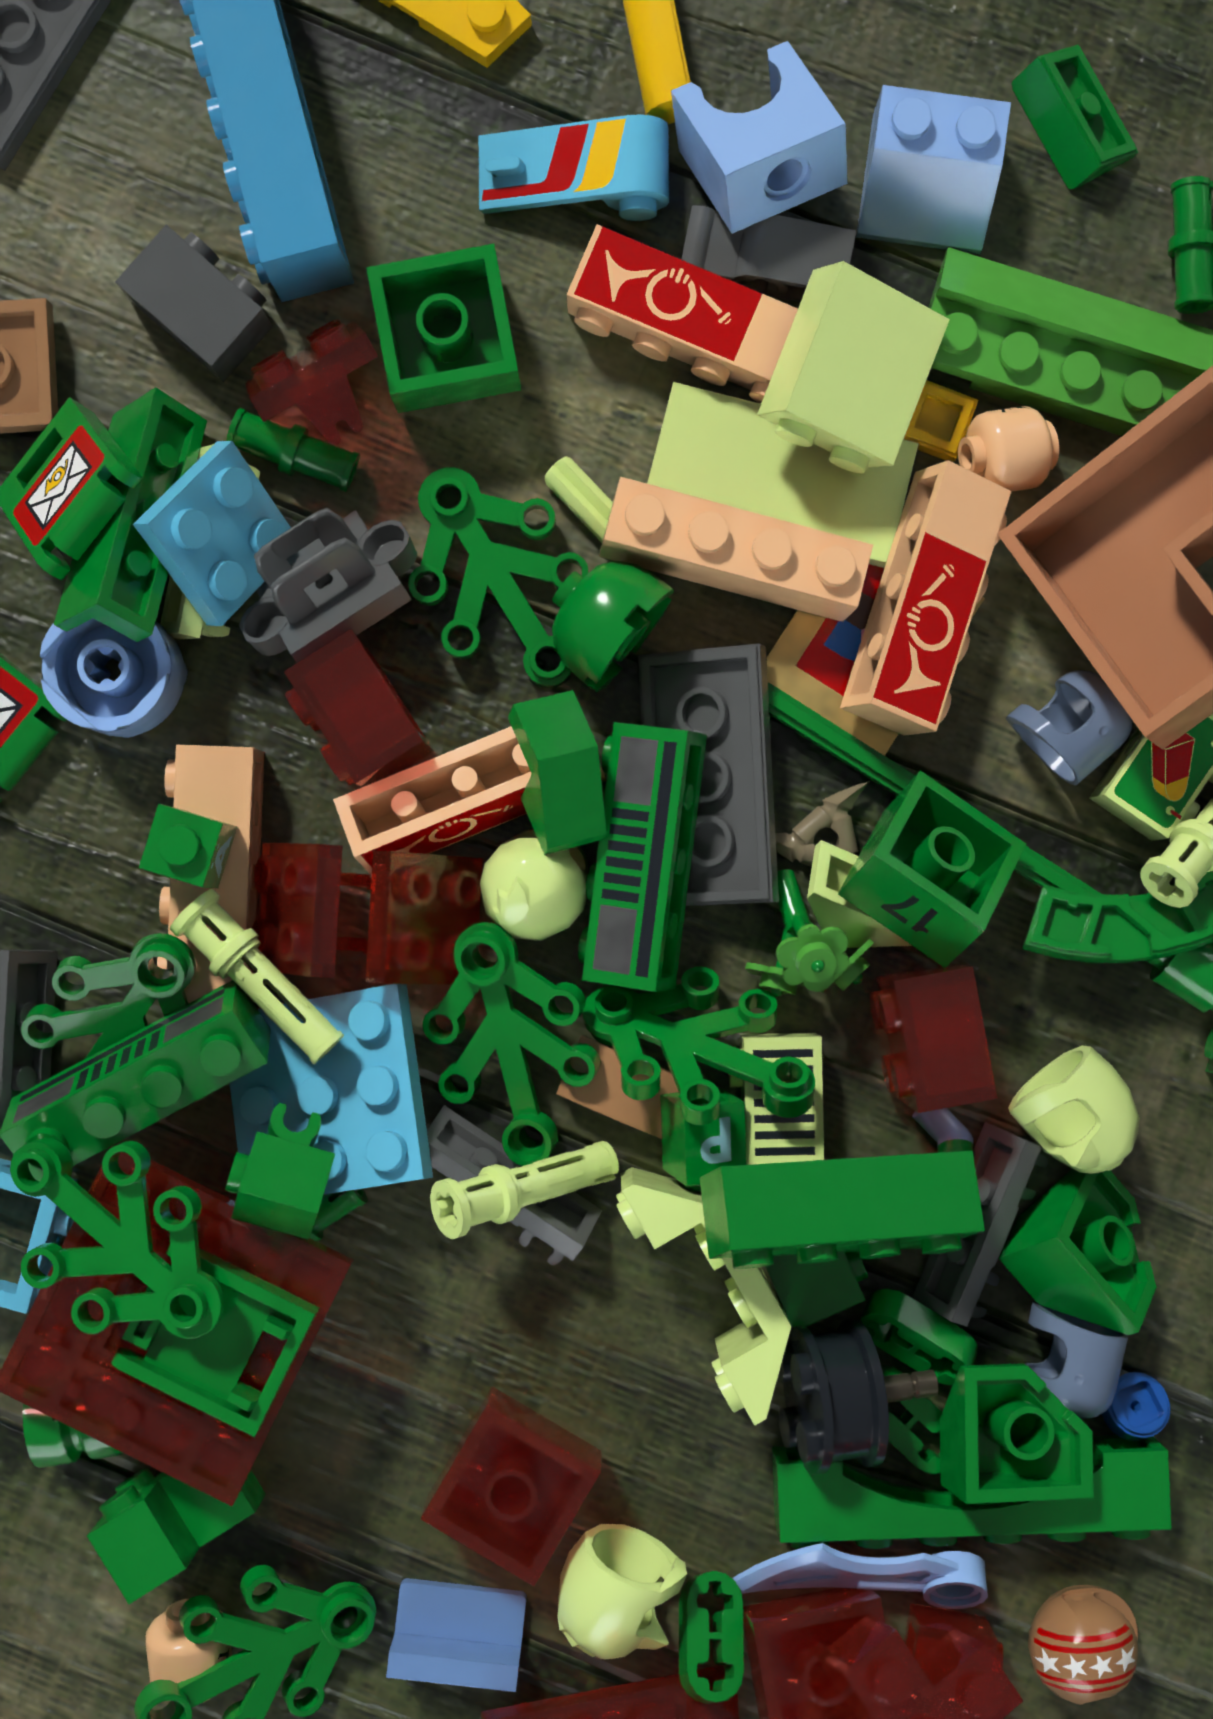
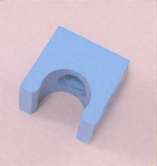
(767, 156)

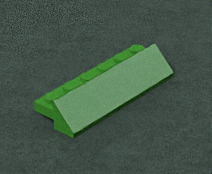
(1061, 344)

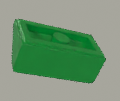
(1073, 116)

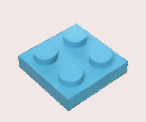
(211, 530)

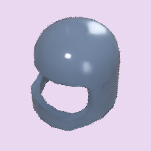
(1076, 727)
(1081, 1361)

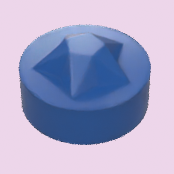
(1138, 1407)

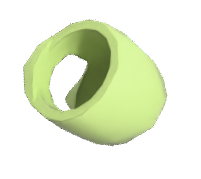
(533, 891)
(1079, 1111)
(613, 1590)

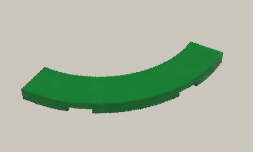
(1118, 926)

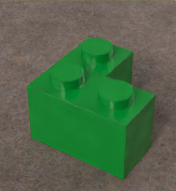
(159, 1526)

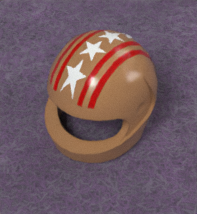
(1084, 1644)

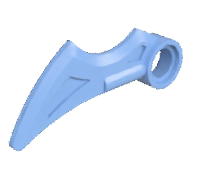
(945, 1577)

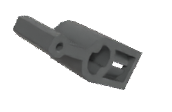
(767, 256)

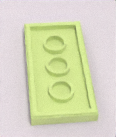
(732, 456)

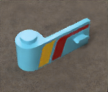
(590, 160)

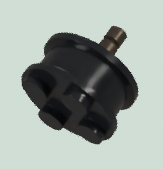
(840, 1396)

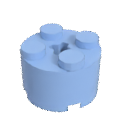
(80, 683)

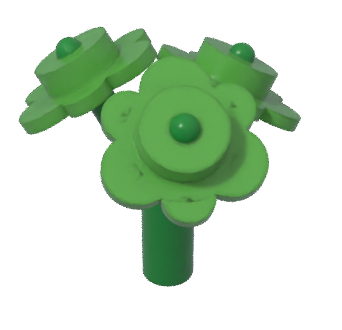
(812, 957)

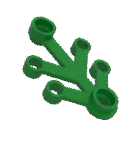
(489, 565)
(620, 1016)
(118, 1018)
(508, 1033)
(124, 1243)
(266, 1648)

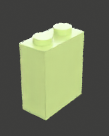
(852, 368)

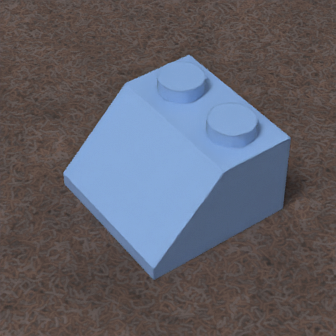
(932, 168)

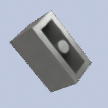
(195, 302)

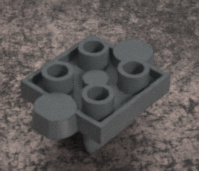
(325, 581)

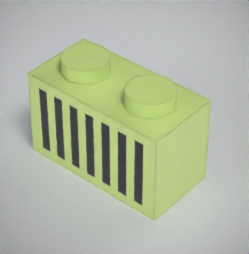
(775, 1137)

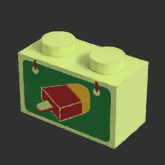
(1158, 786)

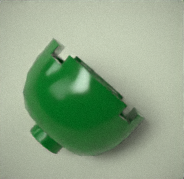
(606, 618)

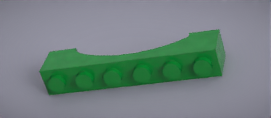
(853, 1506)

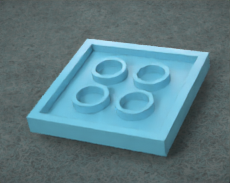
(360, 1088)

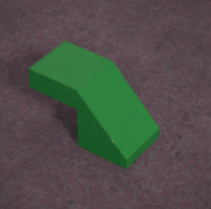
(565, 780)

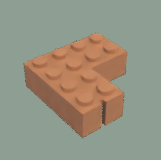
(1121, 562)

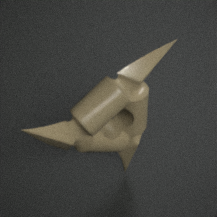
(831, 815)

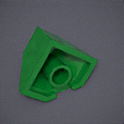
(1080, 1252)
(1012, 1439)

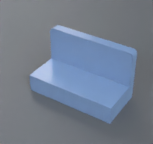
(457, 1635)

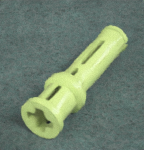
(1185, 859)
(227, 957)
(502, 1192)

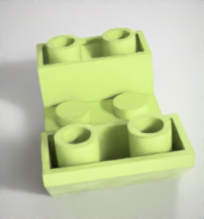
(753, 1349)

